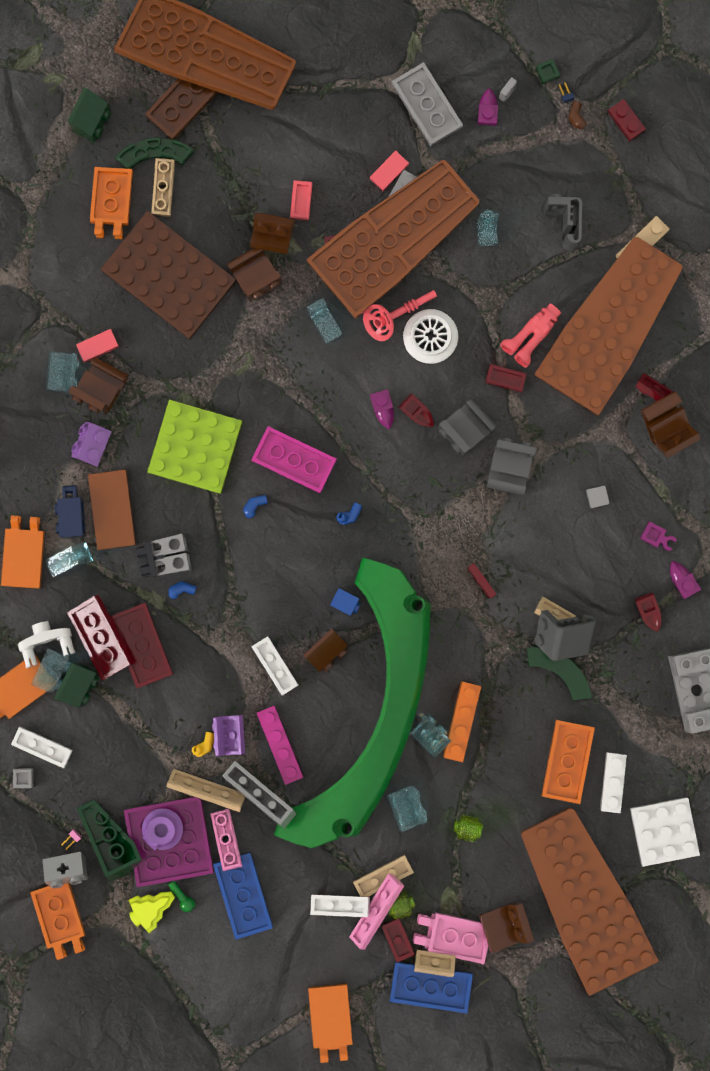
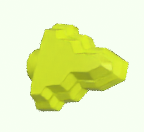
(149, 909)

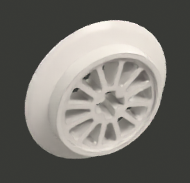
(430, 356)

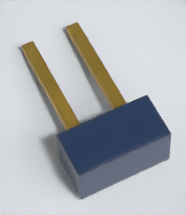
(568, 97)

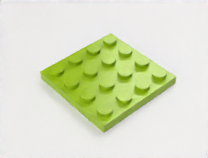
(195, 446)

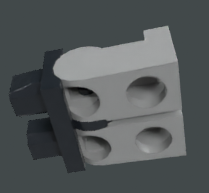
(158, 556)

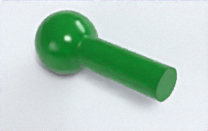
(187, 904)

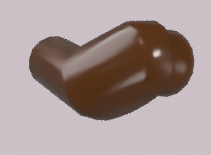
(574, 116)

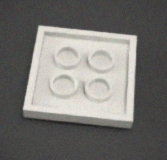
(664, 831)

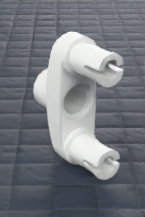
(42, 635)

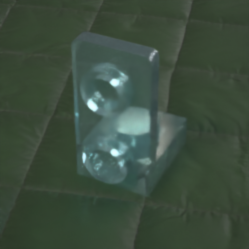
(487, 228)
(324, 321)
(68, 559)

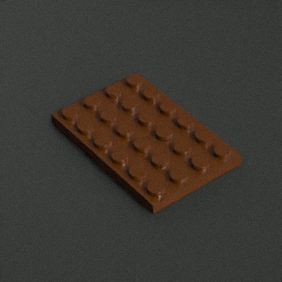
(168, 275)

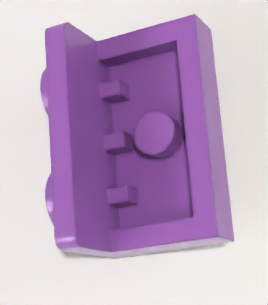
(90, 443)
(228, 735)

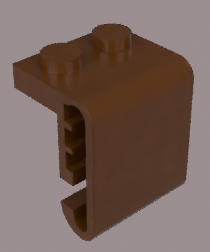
(254, 273)
(99, 386)
(669, 425)

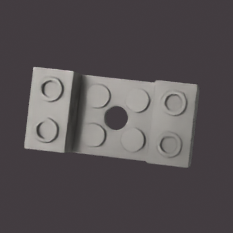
(689, 670)

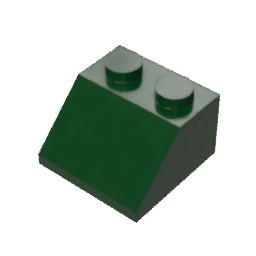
(89, 115)
(77, 685)

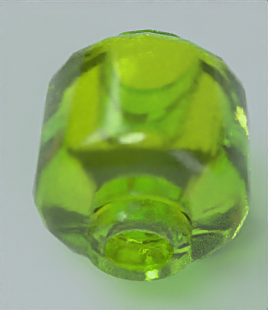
(468, 828)
(402, 906)

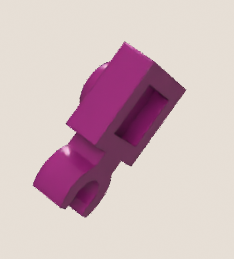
(655, 535)

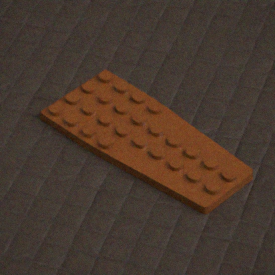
(204, 52)
(393, 237)
(610, 326)
(586, 903)

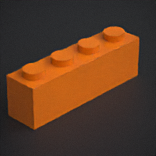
(462, 721)

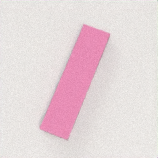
(378, 910)

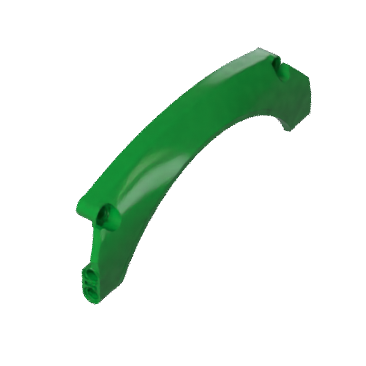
(406, 651)

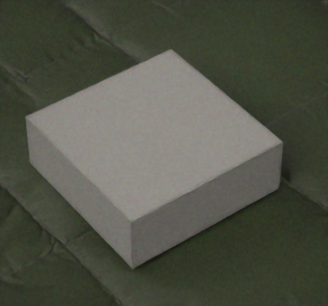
(508, 89)
(597, 497)
(23, 778)

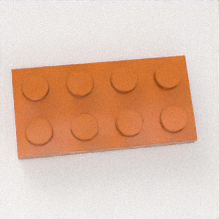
(567, 761)

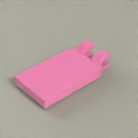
(453, 937)

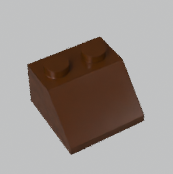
(326, 650)

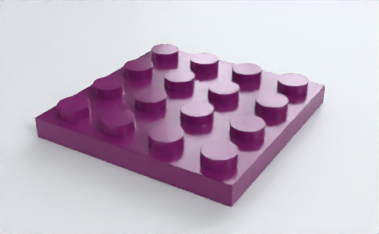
(186, 859)

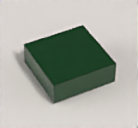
(547, 71)

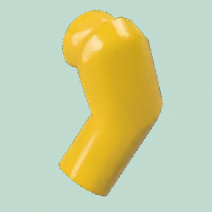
(204, 747)

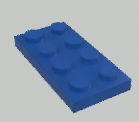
(243, 898)
(431, 989)

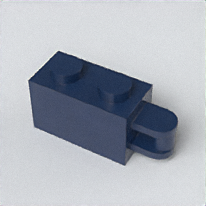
(70, 514)

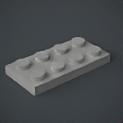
(427, 104)

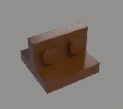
(272, 233)

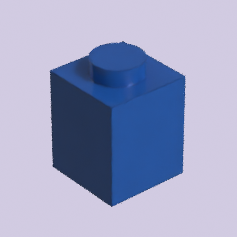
(345, 602)

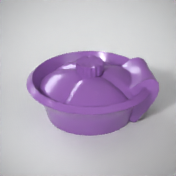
(162, 829)

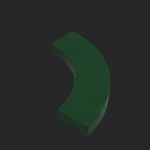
(154, 148)
(565, 669)

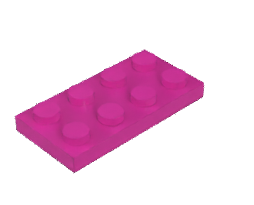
(294, 459)

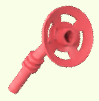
(383, 319)

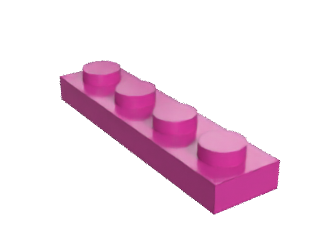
(280, 745)

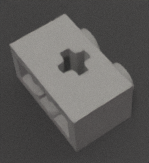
(55, 867)

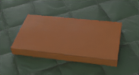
(111, 509)

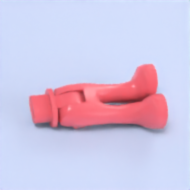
(540, 326)

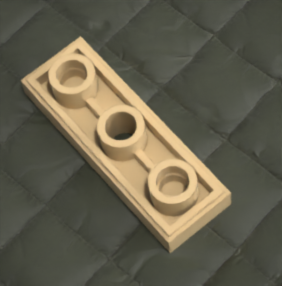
(163, 197)

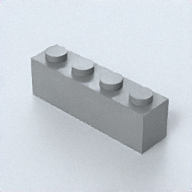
(259, 794)

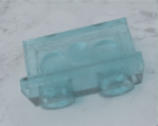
(62, 371)
(430, 736)
(407, 808)

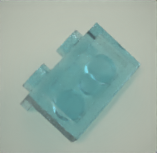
(50, 670)

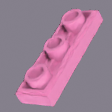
(228, 851)

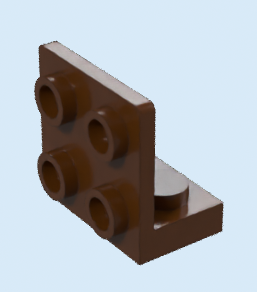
(506, 926)

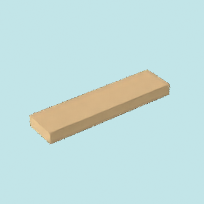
(205, 790)

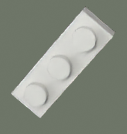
(275, 665)
(42, 747)
(613, 782)
(340, 905)

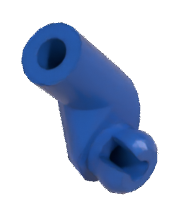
(251, 505)
(351, 516)
(181, 587)

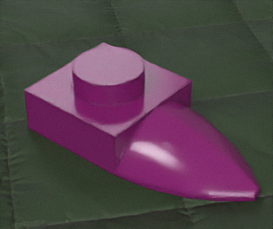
(488, 109)
(383, 408)
(683, 580)

